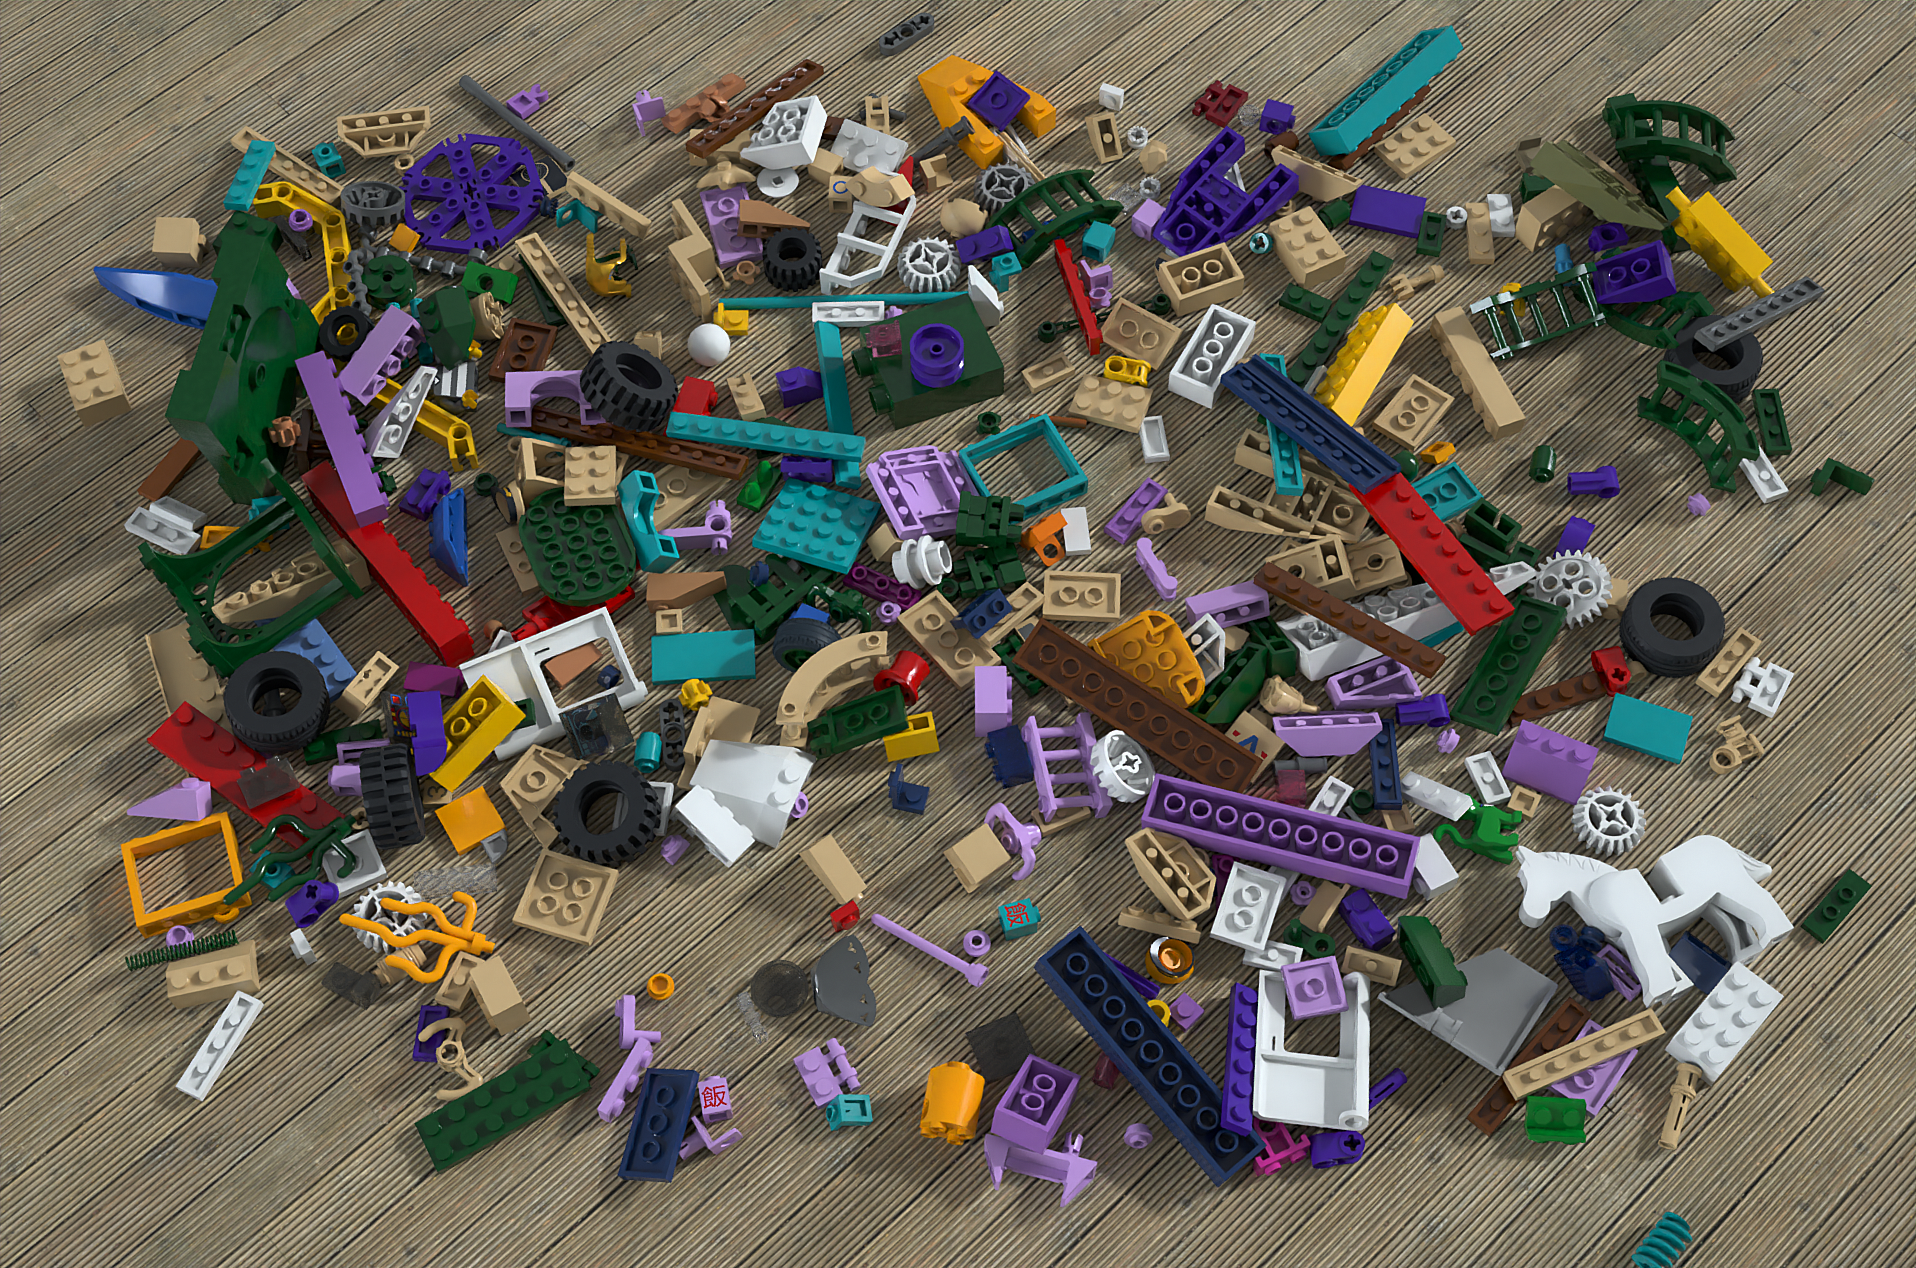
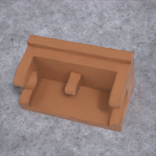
(572, 663)

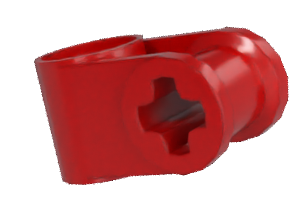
(1611, 669)

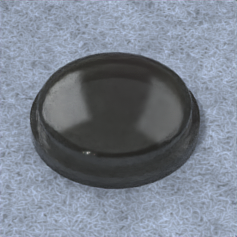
(779, 988)

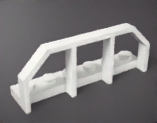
(850, 241)

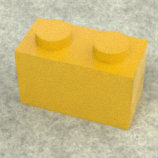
(914, 741)

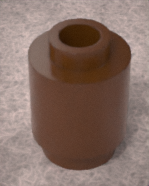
(1285, 139)

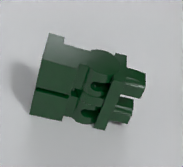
(987, 521)
(989, 570)

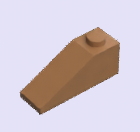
(761, 220)
(681, 590)

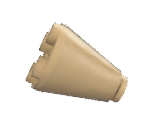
(487, 317)

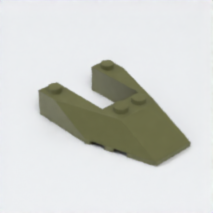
(1594, 186)

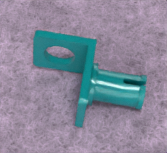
(579, 211)

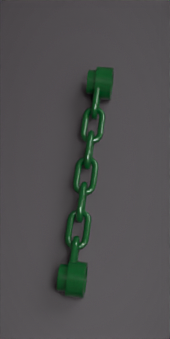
(1049, 336)

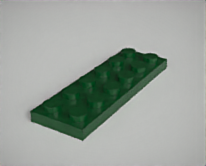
(1508, 665)
(502, 1106)

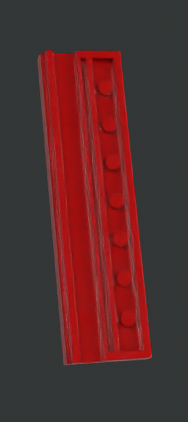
(1436, 554)
(219, 756)

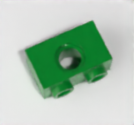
(478, 275)

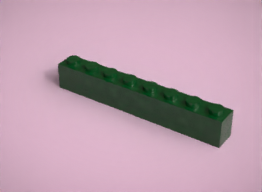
(1652, 176)

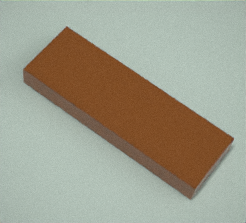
(170, 470)

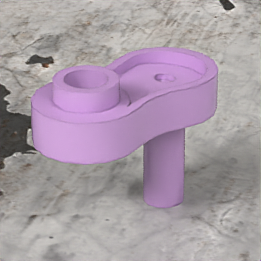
(627, 1034)

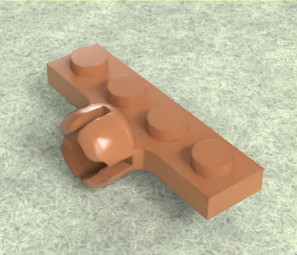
(706, 105)

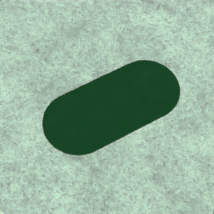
(734, 616)

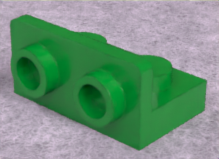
(1555, 1119)

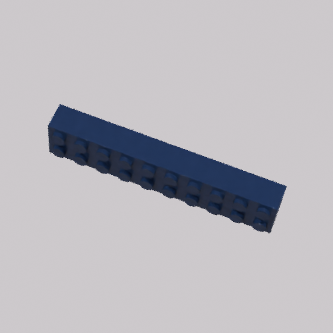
(1146, 1054)

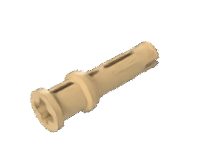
(1682, 1093)

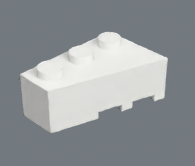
(713, 825)

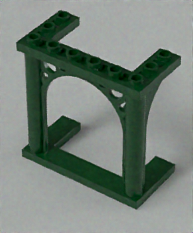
(190, 571)

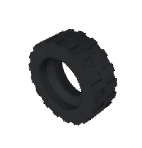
(333, 323)

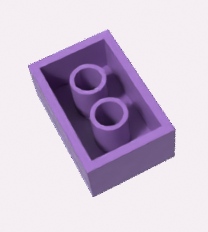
(1035, 1104)

